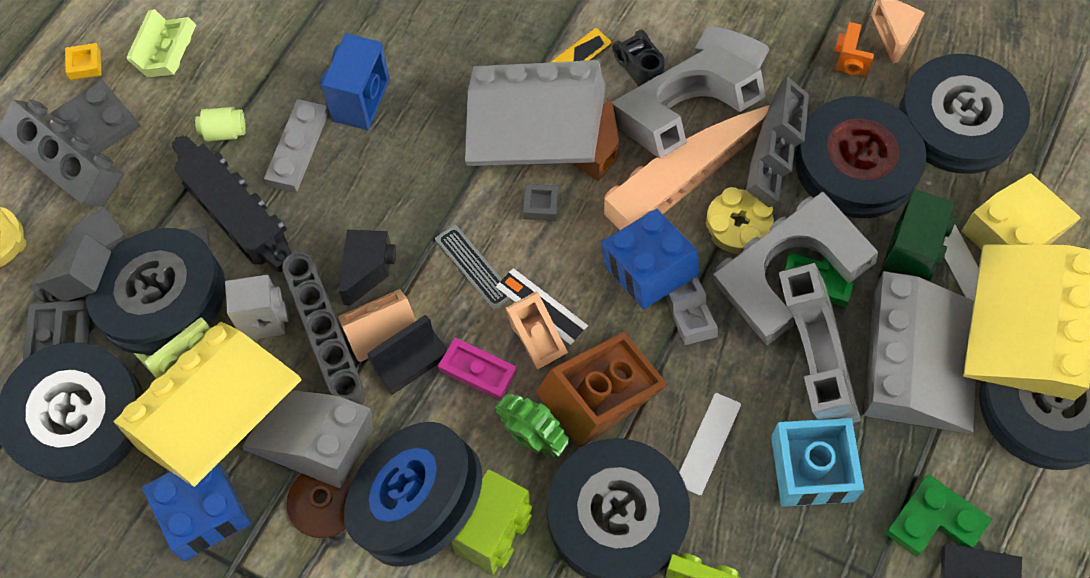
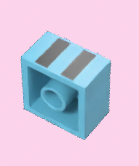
(817, 462)

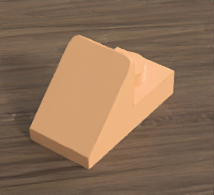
(536, 330)

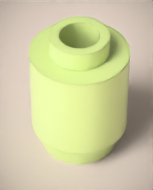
(220, 124)

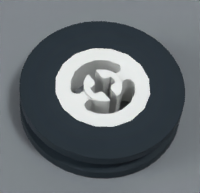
(38, 395)

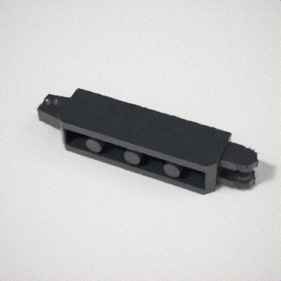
(230, 205)

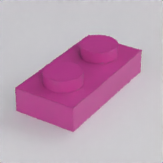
(477, 369)

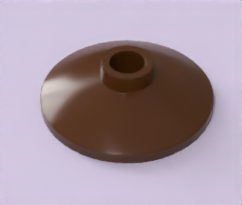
(314, 518)

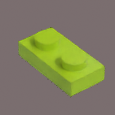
(690, 567)

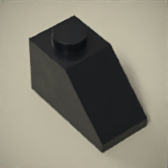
(364, 263)

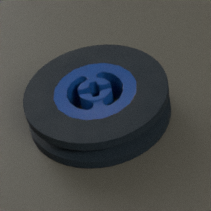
(413, 494)

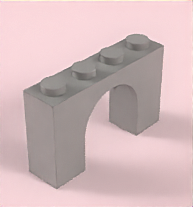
(714, 72)
(814, 225)
(829, 378)

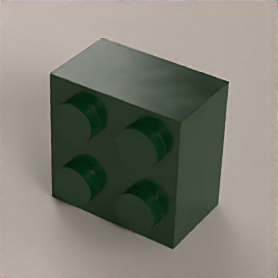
(920, 236)

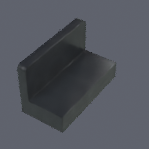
(407, 355)

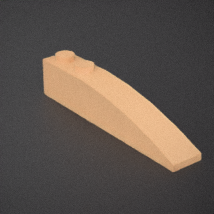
(679, 172)

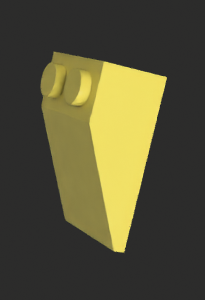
(1020, 216)

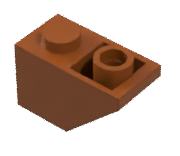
(607, 145)

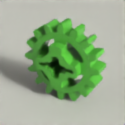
(531, 425)

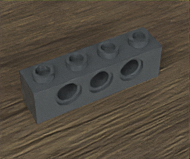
(59, 152)

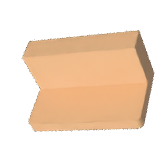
(376, 322)

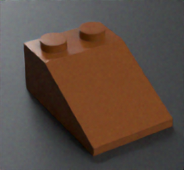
(599, 388)

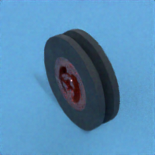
(881, 177)

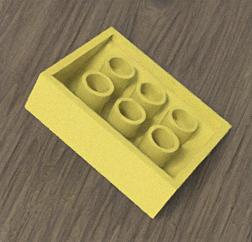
(1032, 319)
(206, 403)

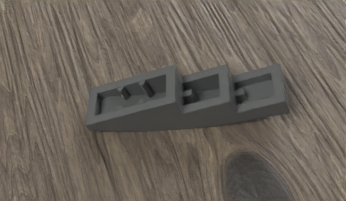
(775, 145)

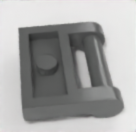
(49, 322)

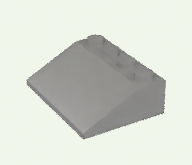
(534, 113)
(919, 355)

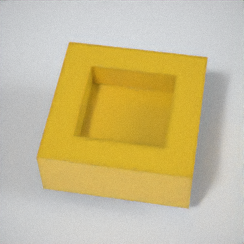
(83, 61)

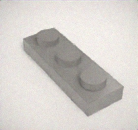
(296, 145)

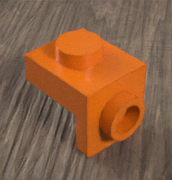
(851, 60)

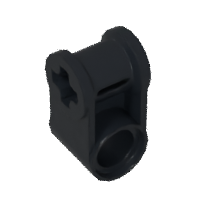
(639, 57)

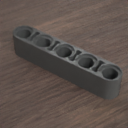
(318, 316)

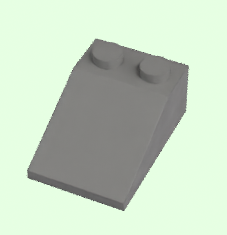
(313, 435)

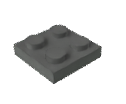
(97, 117)

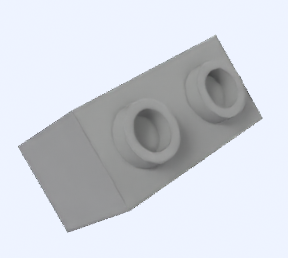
(256, 307)

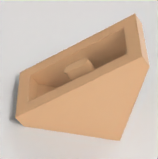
(896, 25)

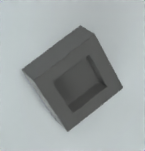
(540, 202)

